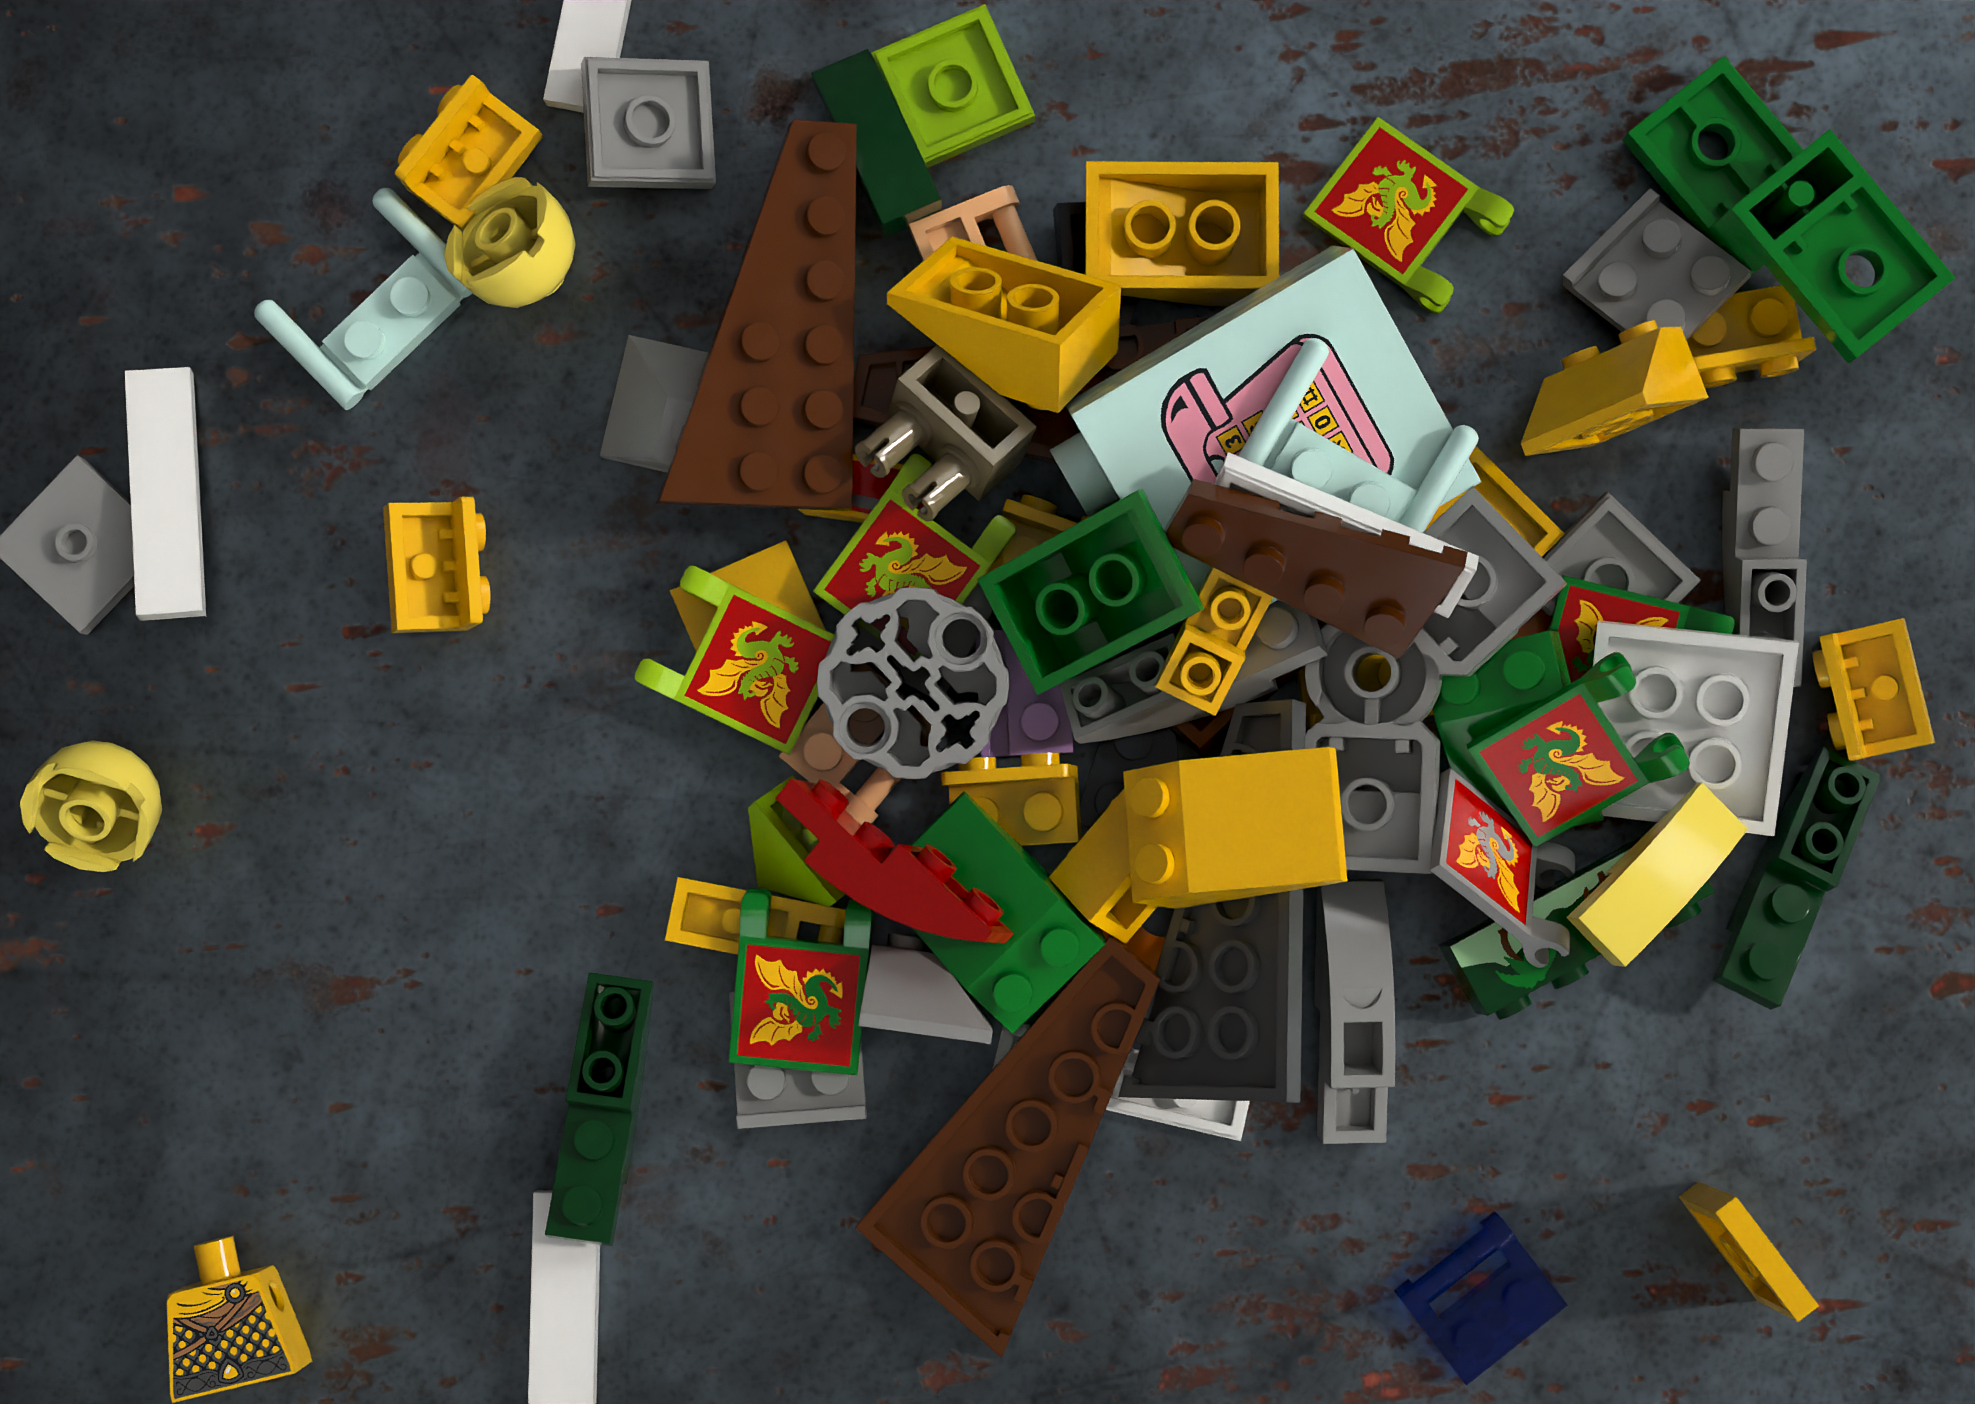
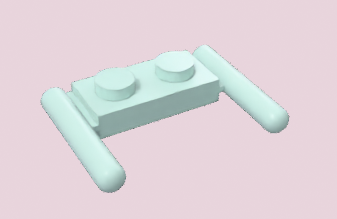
(385, 323)
(1314, 460)

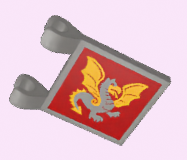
(1497, 866)

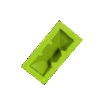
(780, 851)

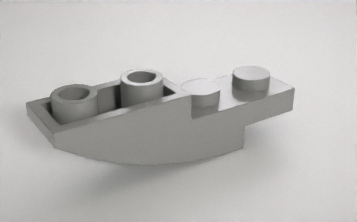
(1762, 535)
(1122, 694)
(1355, 1011)

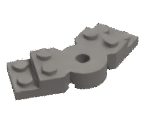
(1381, 744)

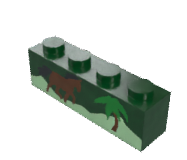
(1492, 961)

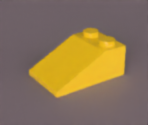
(1183, 228)
(1013, 320)
(1614, 390)
(1234, 827)

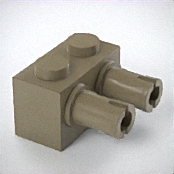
(958, 423)

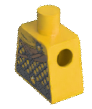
(230, 1326)

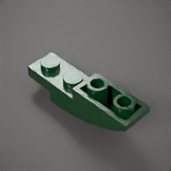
(1793, 877)
(601, 1109)

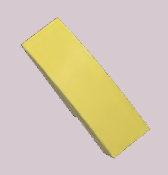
(1658, 876)

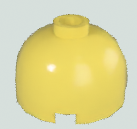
(513, 245)
(93, 805)

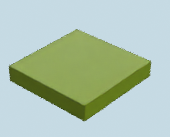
(955, 85)

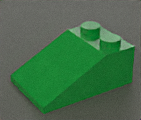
(1090, 592)
(1501, 688)
(1048, 930)

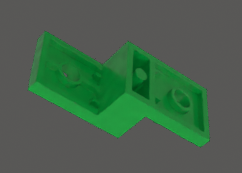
(1789, 208)

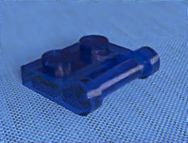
(1493, 1313)

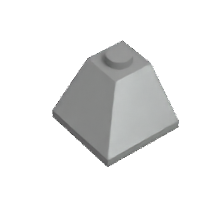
(651, 402)
(918, 994)

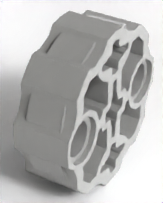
(850, 690)

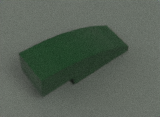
(886, 153)

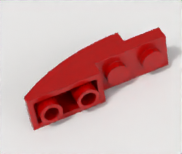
(904, 885)

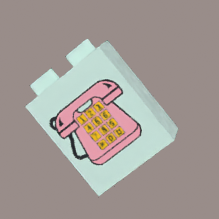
(1206, 390)

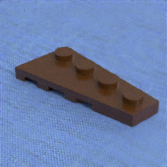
(1337, 574)

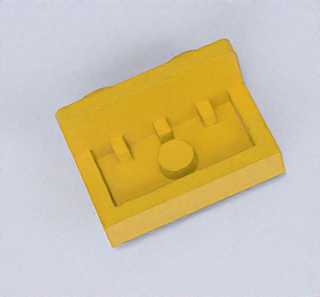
(465, 151)
(435, 566)
(1873, 690)

